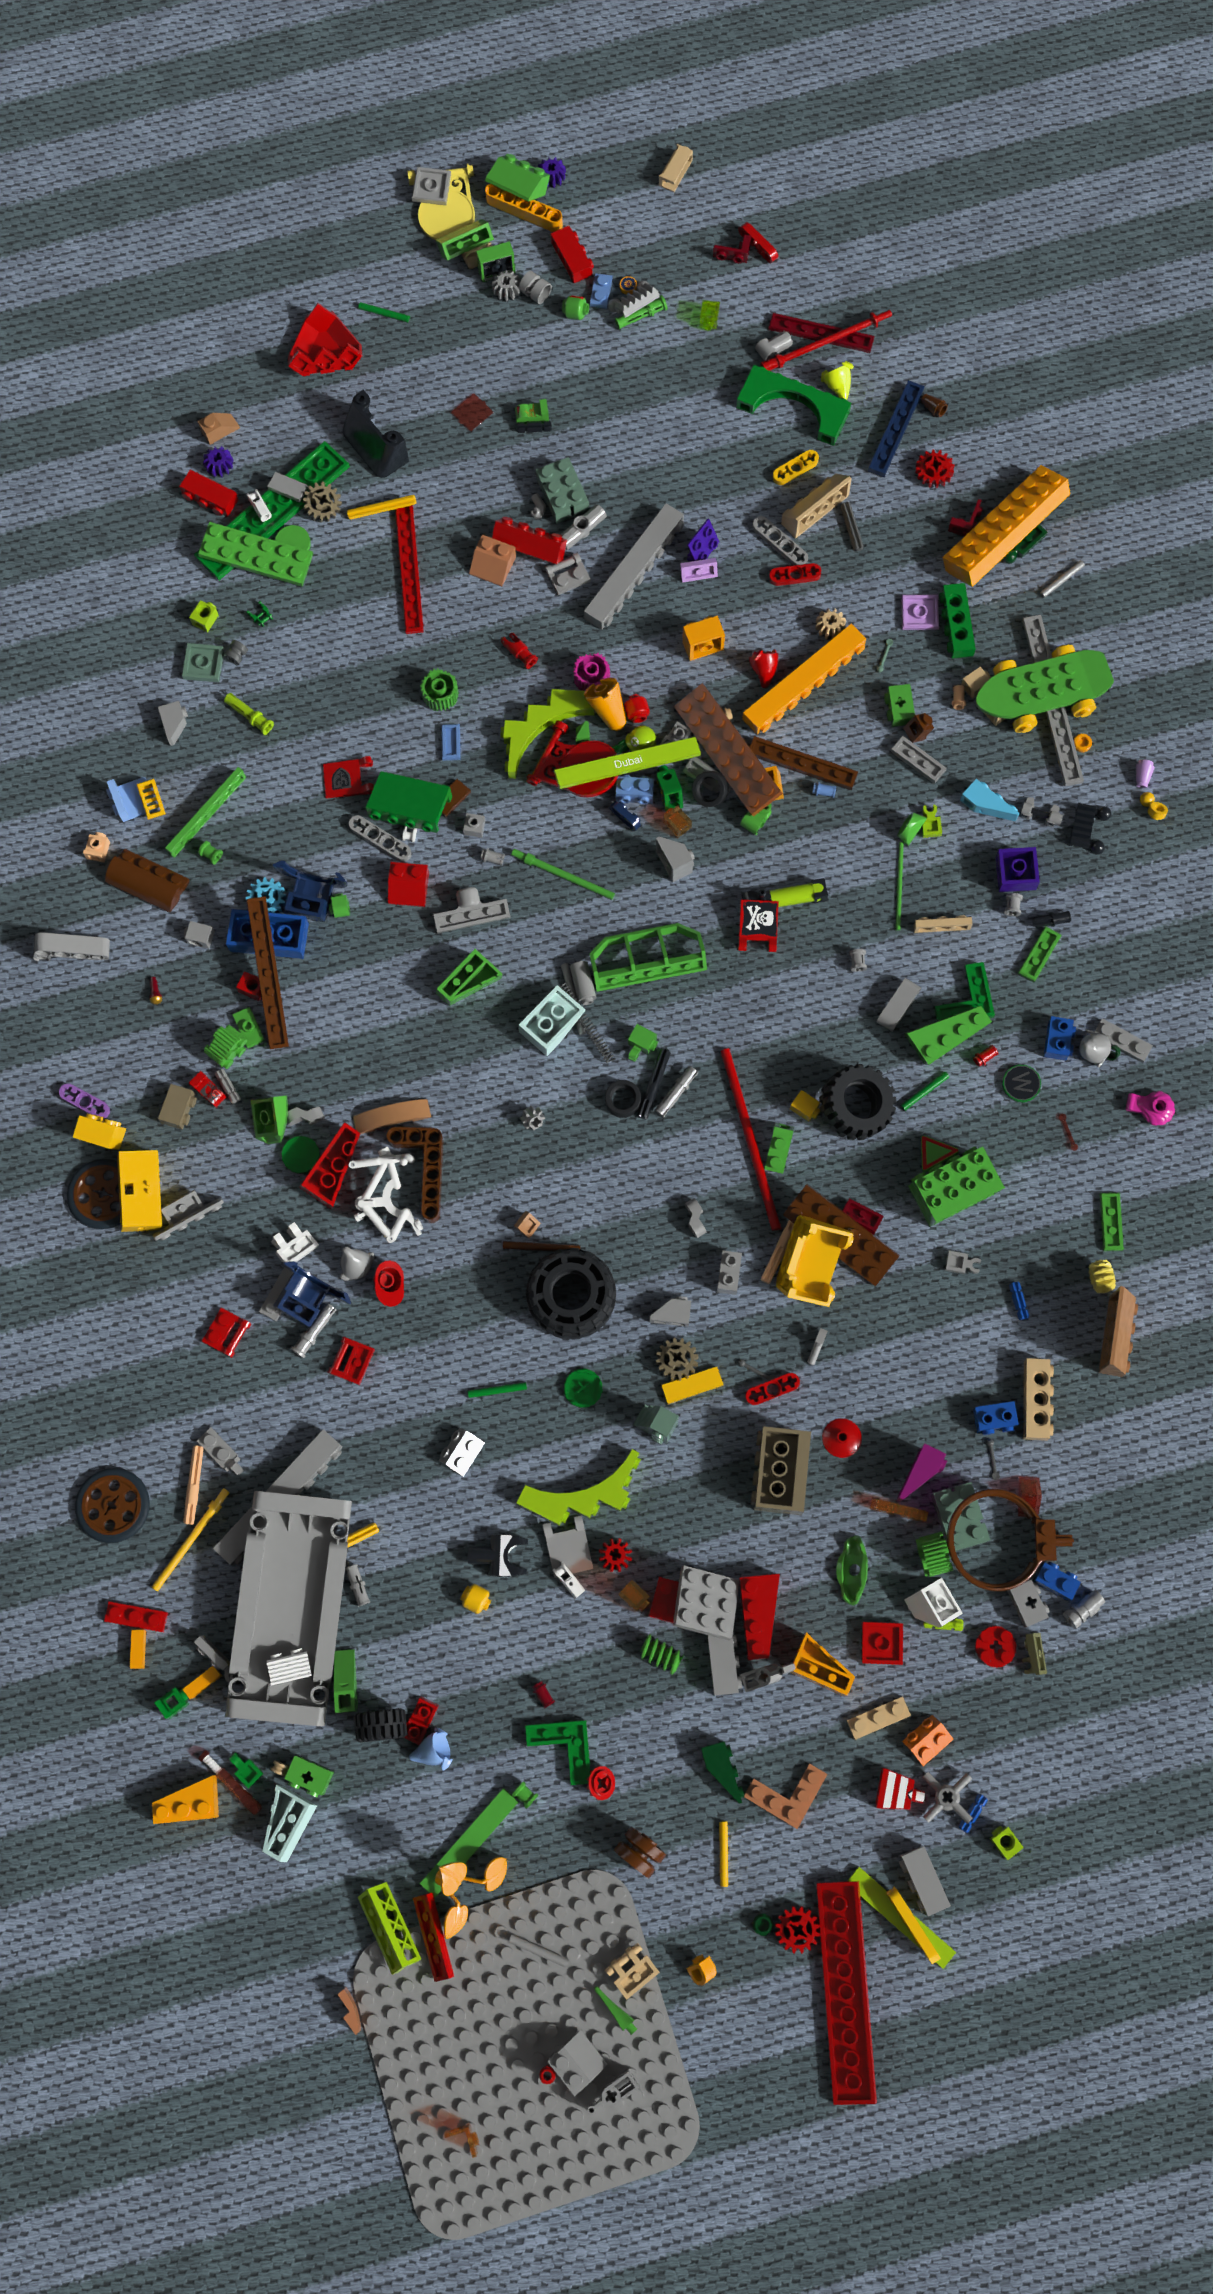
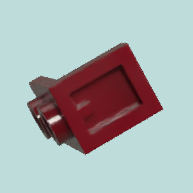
(736, 255)
(960, 526)

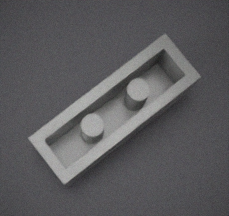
(724, 1665)
(924, 1881)

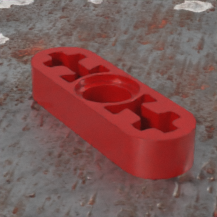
(764, 248)
(798, 568)
(756, 1389)

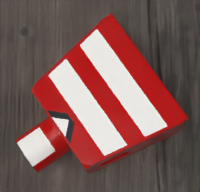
(896, 1791)

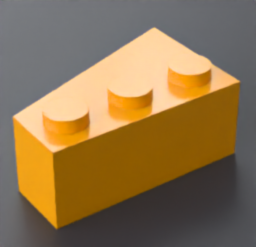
(820, 1668)
(188, 1804)

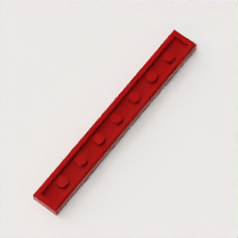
(409, 570)

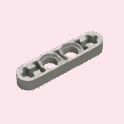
(780, 542)
(380, 838)

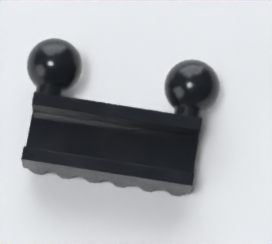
(1083, 827)

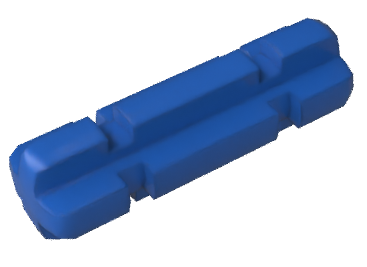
(1019, 1300)
(973, 1811)

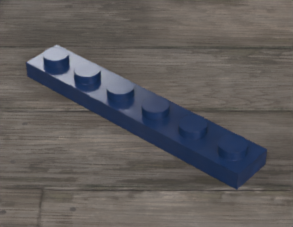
(896, 429)

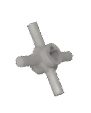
(954, 1790)

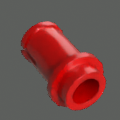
(981, 1058)
(544, 2079)

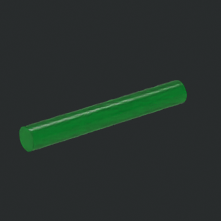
(384, 312)
(924, 1091)
(497, 1390)

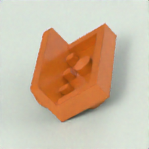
(927, 1740)

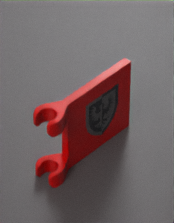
(344, 778)

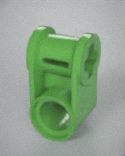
(754, 823)

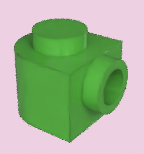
(339, 906)

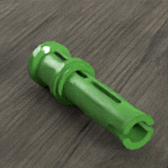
(649, 310)

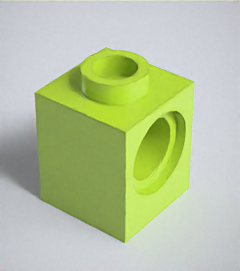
(200, 622)
(1014, 1846)

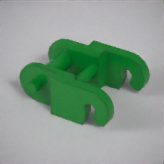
(256, 618)

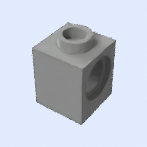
(199, 934)

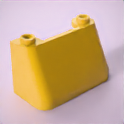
(812, 1260)

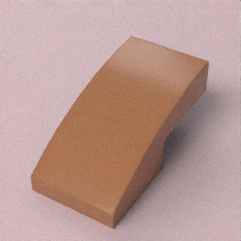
(351, 2018)

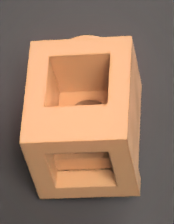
(98, 852)

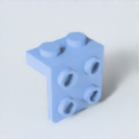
(127, 799)

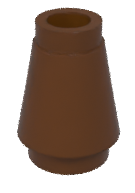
(934, 405)

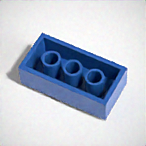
(287, 932)

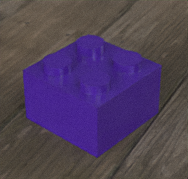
(1017, 869)

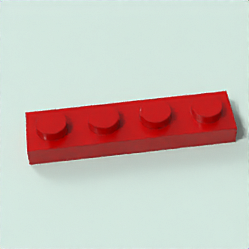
(433, 1937)

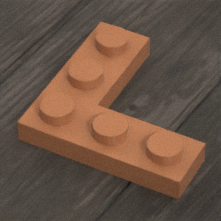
(793, 1809)

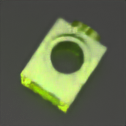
(712, 309)

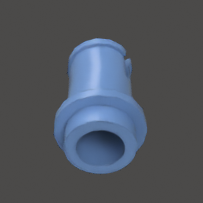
(822, 789)

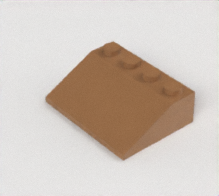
(1118, 1333)

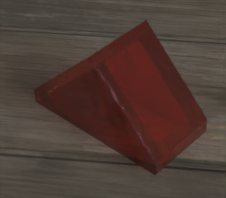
(1031, 1492)

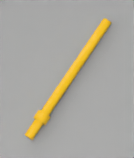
(214, 1506)

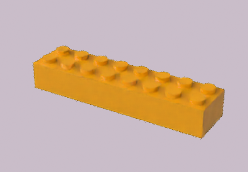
(1006, 525)

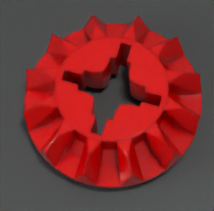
(607, 1783)

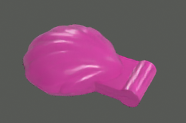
(1147, 1108)

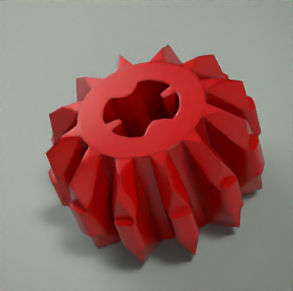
(621, 1551)

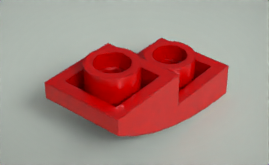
(420, 1720)

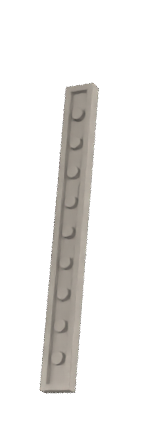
(1056, 718)

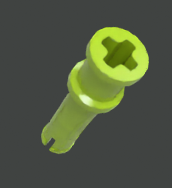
(255, 717)

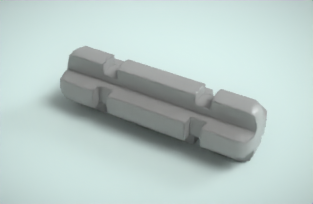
(227, 1086)

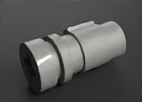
(1086, 1607)

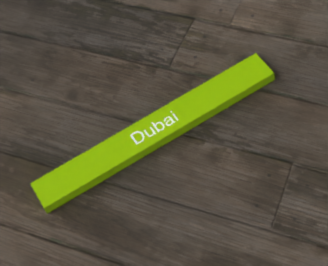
(627, 762)

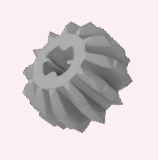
(506, 285)

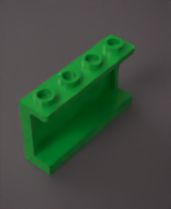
(408, 801)

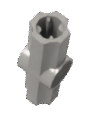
(588, 520)

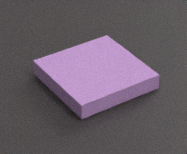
(920, 612)

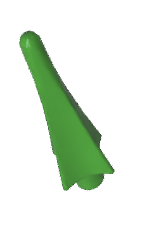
(622, 2018)

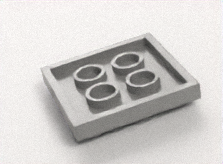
(706, 1603)

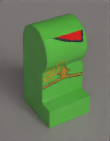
(532, 412)

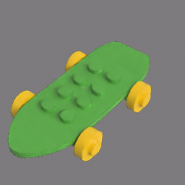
(1045, 686)

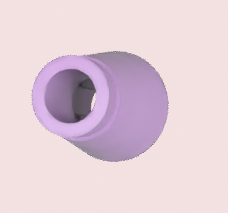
(1144, 772)

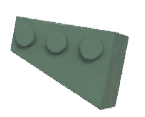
(657, 1422)

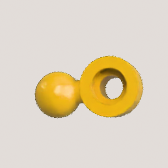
(1156, 809)

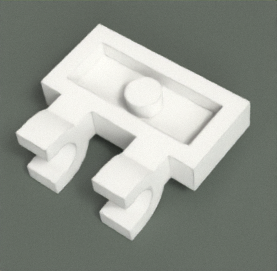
(297, 1248)

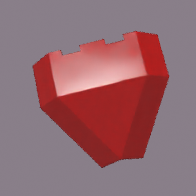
(323, 345)

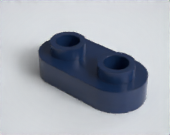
(624, 815)

